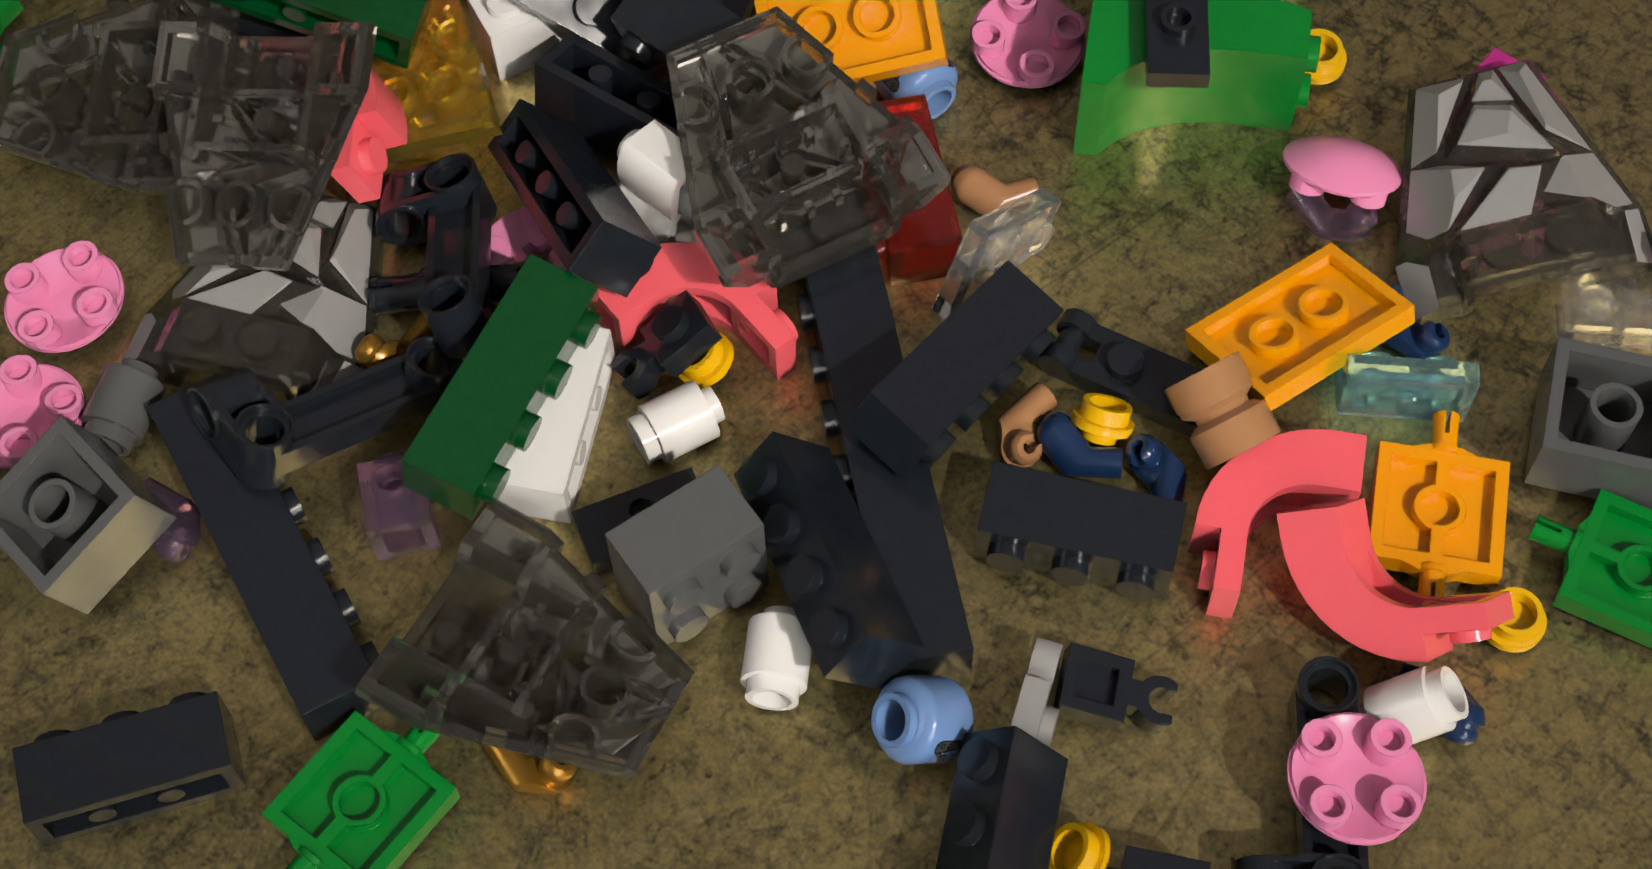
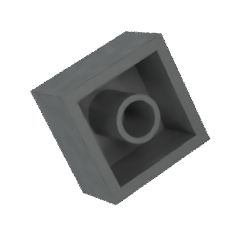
(1593, 423)
(77, 516)
(690, 557)

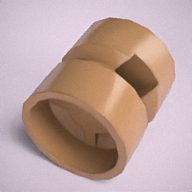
(1222, 411)

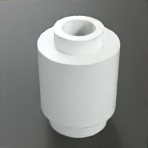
(676, 422)
(775, 660)
(1422, 699)

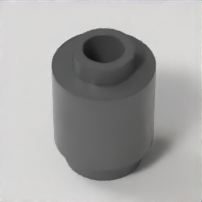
(120, 403)

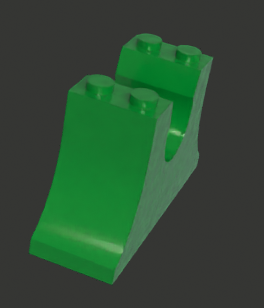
(1254, 71)

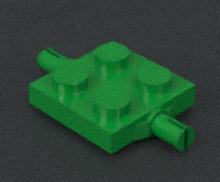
(1606, 566)
(362, 799)

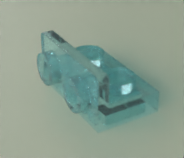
(1405, 387)

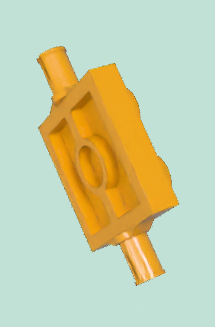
(1439, 510)

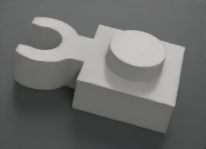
(1032, 708)

